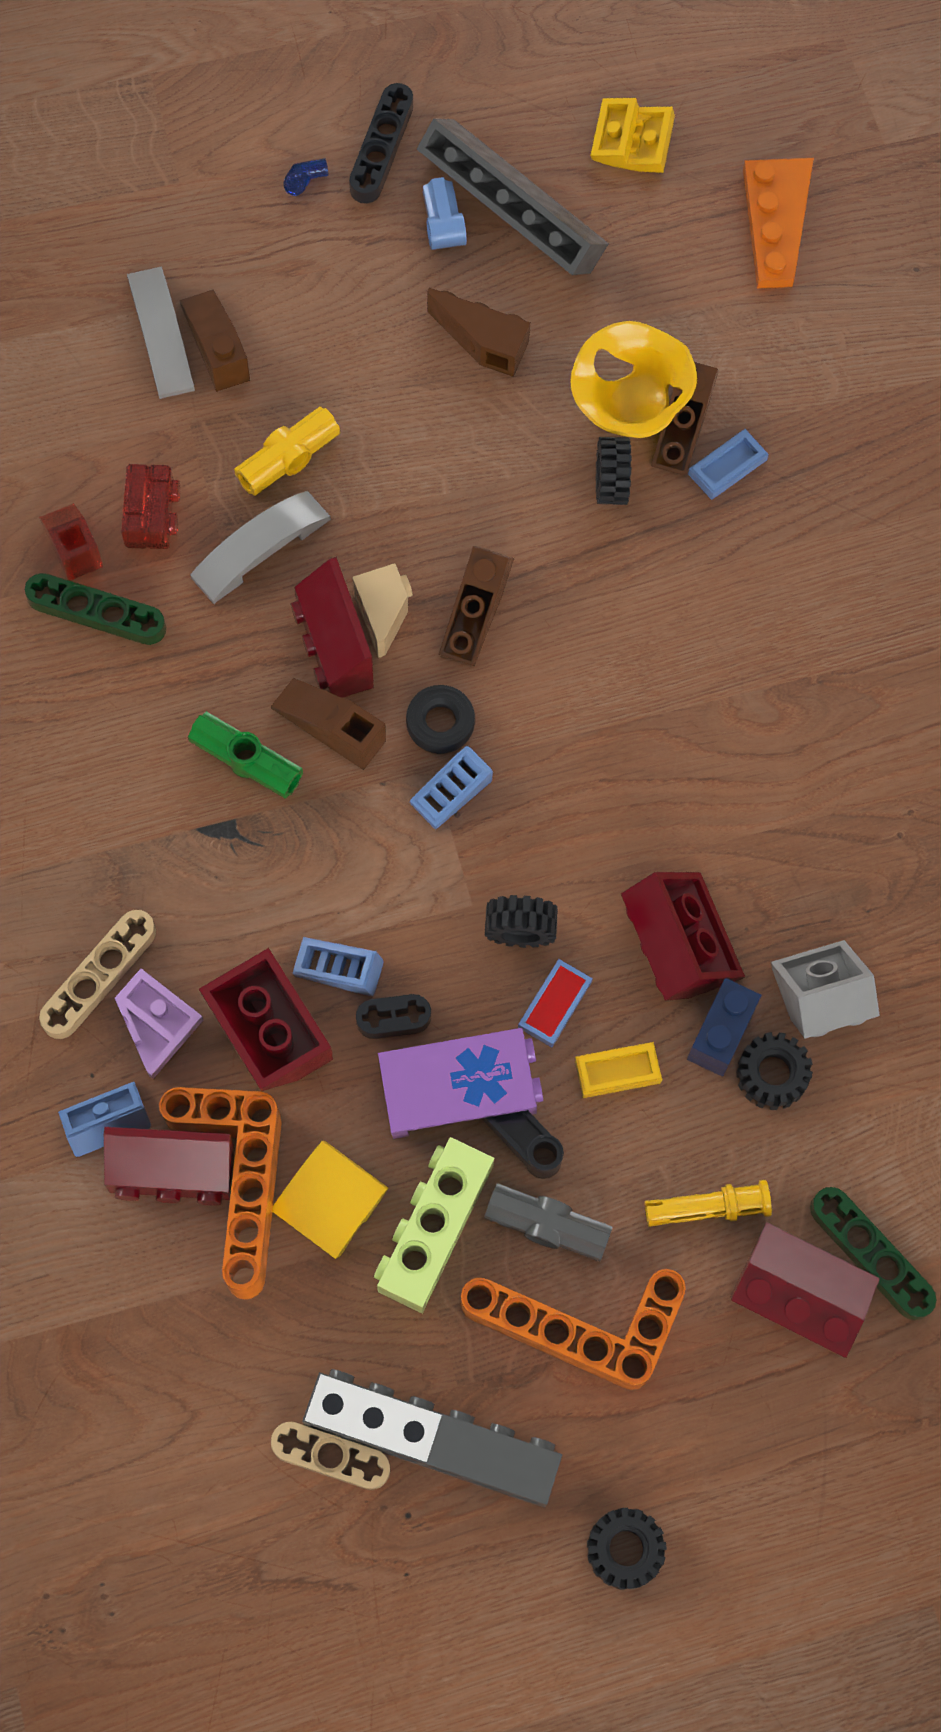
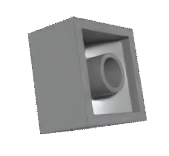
(826, 989)

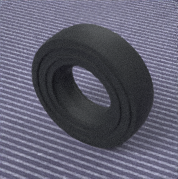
(445, 697)

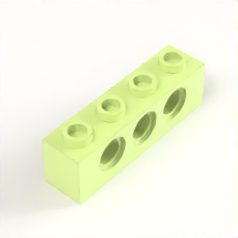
(415, 1287)

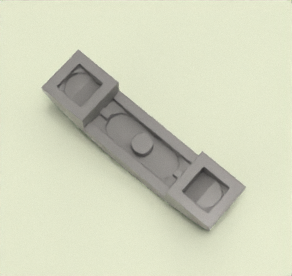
(161, 332)
(257, 541)

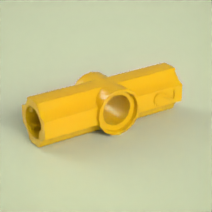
(287, 451)

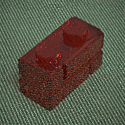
(148, 506)

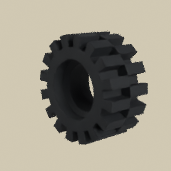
(613, 470)
(521, 921)
(781, 1048)
(653, 1548)

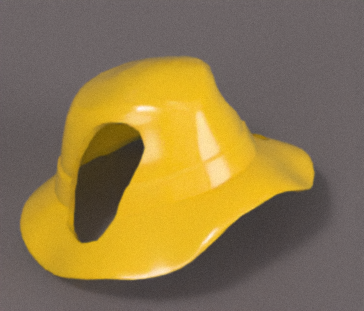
(639, 401)

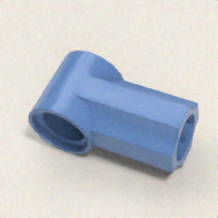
(444, 222)

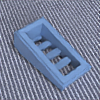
(455, 766)
(369, 976)

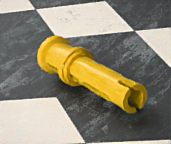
(726, 1203)

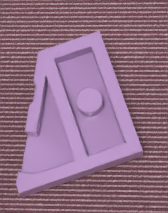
(155, 1020)

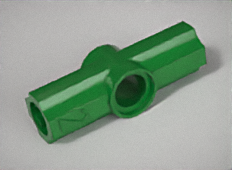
(227, 742)

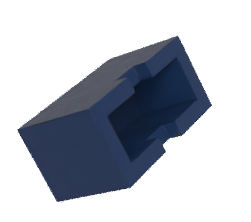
(724, 1027)

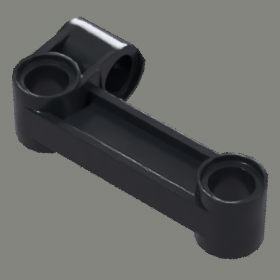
(523, 1137)

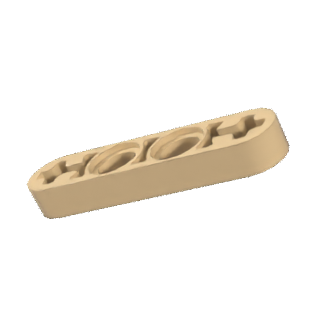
(93, 970)

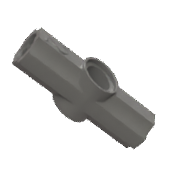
(548, 1222)

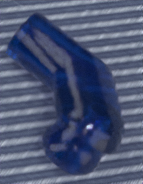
(302, 173)

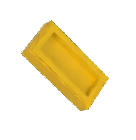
(618, 1070)

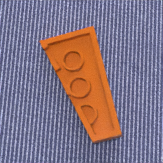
(776, 215)

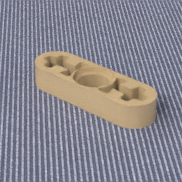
(303, 1435)

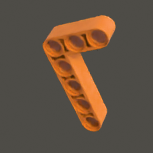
(245, 1172)
(579, 1332)

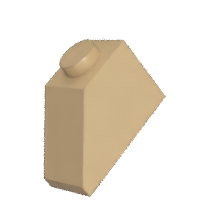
(382, 603)

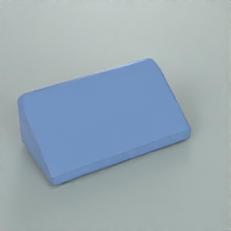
(86, 1121)

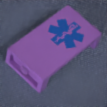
(459, 1081)

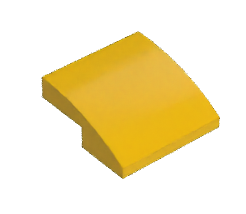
(632, 135)
(329, 1199)

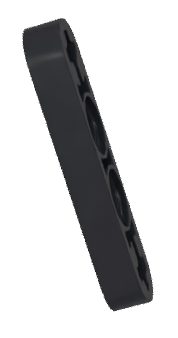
(384, 143)

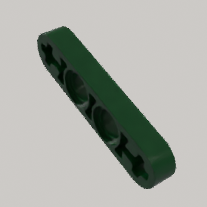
(97, 604)
(878, 1248)

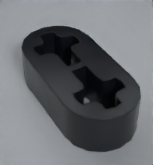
(391, 1007)

